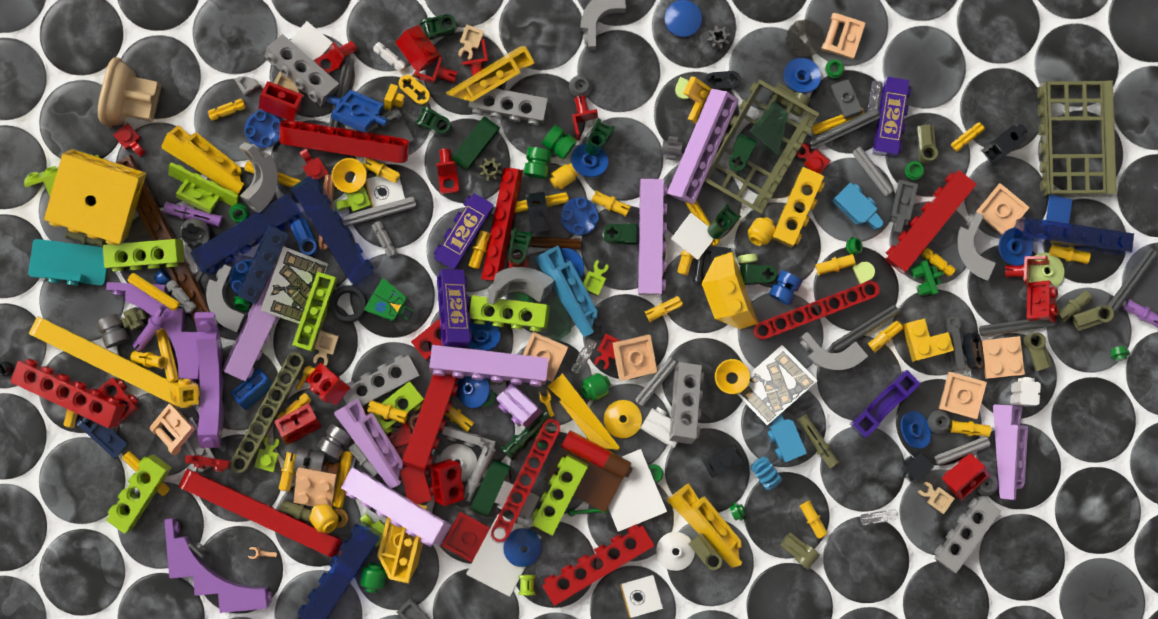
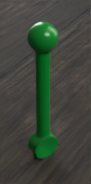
(571, 512)

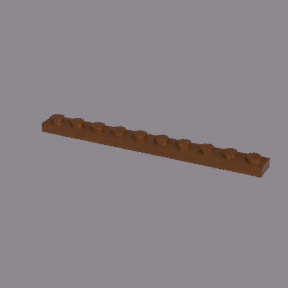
(159, 230)

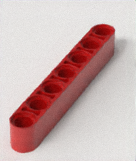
(343, 141)
(823, 304)
(527, 471)

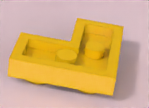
(698, 93)

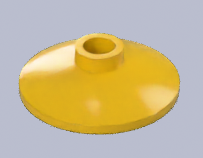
(620, 429)

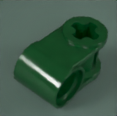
(436, 26)
(430, 121)
(600, 135)
(743, 150)
(723, 222)
(625, 234)
(519, 244)
(753, 274)

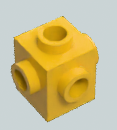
(190, 395)

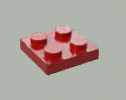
(465, 536)

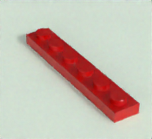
(502, 223)

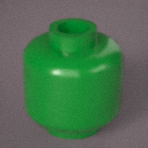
(595, 387)
(373, 577)

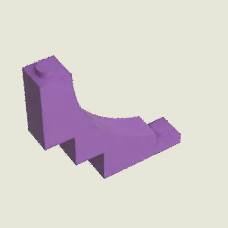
(174, 325)
(211, 380)
(186, 563)

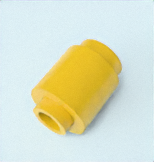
(563, 176)

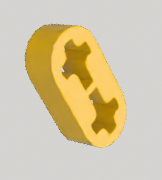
(417, 87)

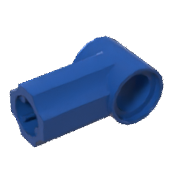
(304, 236)

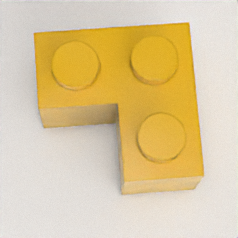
(920, 342)

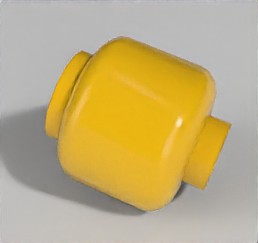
(761, 231)
(323, 518)

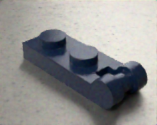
(104, 436)

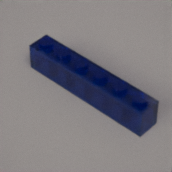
(331, 230)
(245, 234)
(1074, 235)
(341, 573)

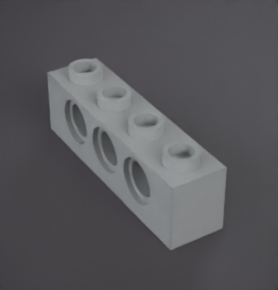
(298, 60)
(515, 114)
(409, 373)
(678, 430)
(977, 530)

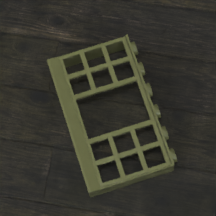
(1107, 134)
(783, 162)

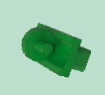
(929, 286)

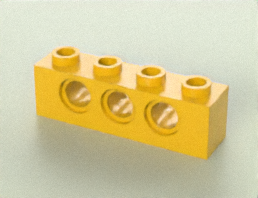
(805, 179)

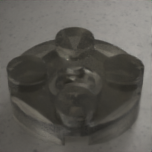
(812, 31)

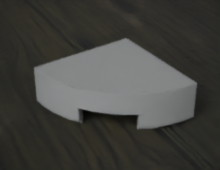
(247, 84)

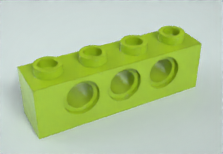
(172, 249)
(315, 311)
(539, 312)
(407, 392)
(158, 472)
(550, 522)

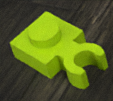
(594, 281)
(267, 457)

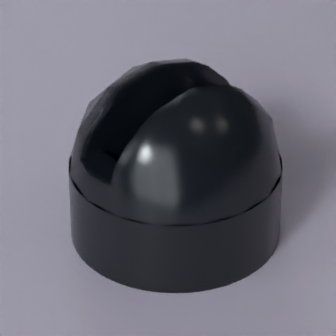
(8, 368)

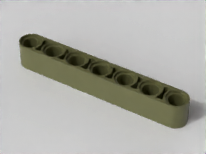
(267, 423)

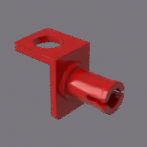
(336, 55)
(476, 65)
(439, 71)
(583, 114)
(447, 171)
(1024, 270)

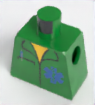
(388, 302)

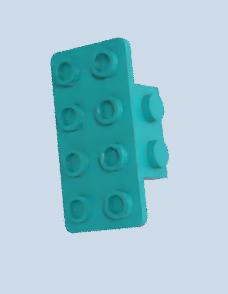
(67, 263)

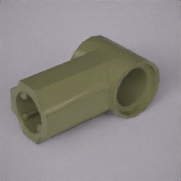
(795, 95)
(926, 142)
(1091, 317)
(1038, 353)
(704, 551)
(802, 552)

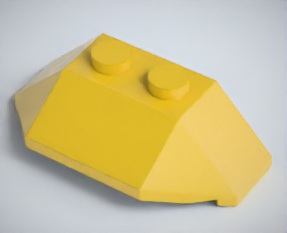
(728, 293)
(399, 551)

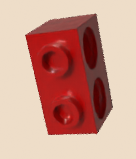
(428, 335)
(327, 384)
(123, 395)
(297, 424)
(443, 483)

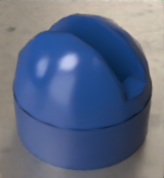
(162, 277)

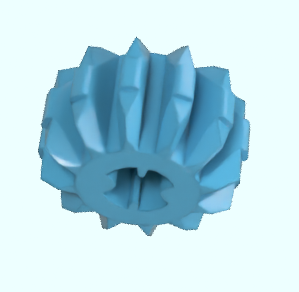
(766, 473)

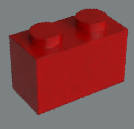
(417, 48)
(280, 101)
(965, 476)
(417, 485)

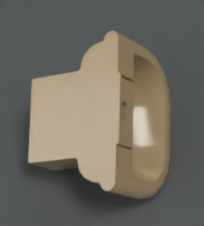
(126, 95)

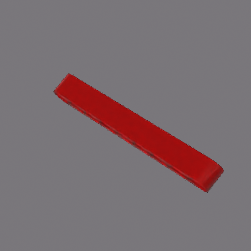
(259, 513)

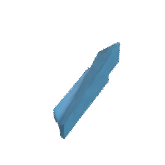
(569, 289)

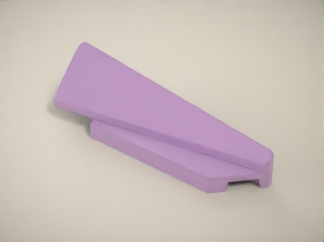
(372, 441)
(1010, 449)

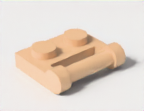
(849, 38)
(176, 424)

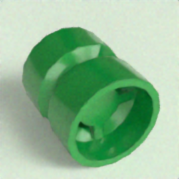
(559, 142)
(537, 162)

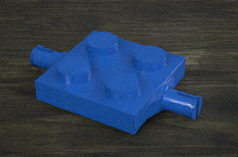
(357, 111)

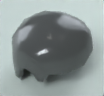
(195, 232)

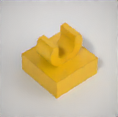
(393, 97)

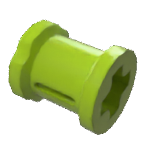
(527, 585)

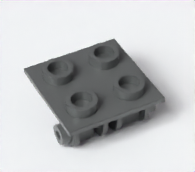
(395, 127)

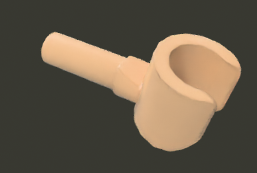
(262, 553)

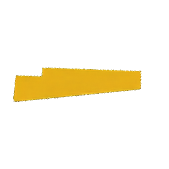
(493, 75)
(204, 158)
(582, 413)
(708, 521)

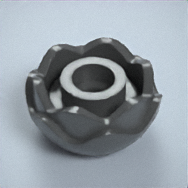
(582, 80)
(933, 422)
(990, 489)

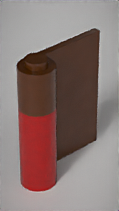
(602, 474)

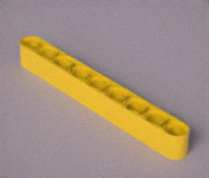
(102, 358)

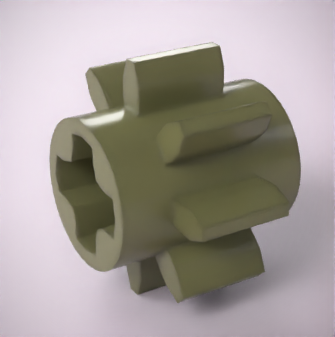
(488, 164)
(133, 318)

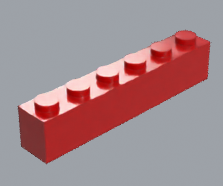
(930, 221)
(430, 422)

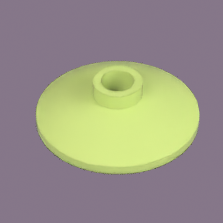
(1056, 270)

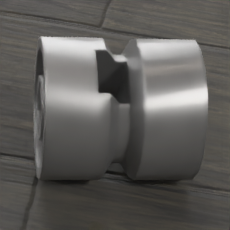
(112, 330)
(334, 441)
(316, 461)

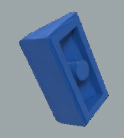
(1059, 209)
(252, 389)

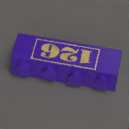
(892, 112)
(464, 232)
(453, 308)

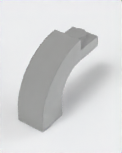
(593, 13)
(265, 178)
(971, 258)
(521, 280)
(217, 301)
(832, 361)

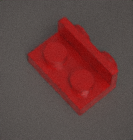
(1042, 301)

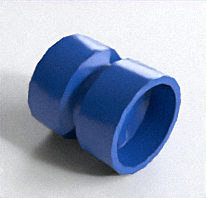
(784, 294)

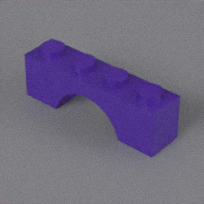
(884, 403)

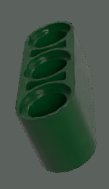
(475, 143)
(490, 487)

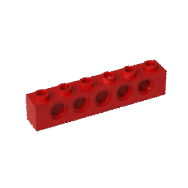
(25, 378)
(558, 594)

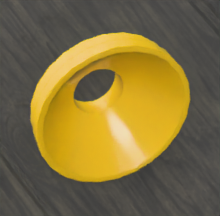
(342, 168)
(732, 366)

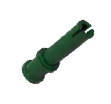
(519, 441)

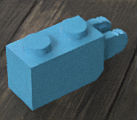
(858, 207)
(786, 439)

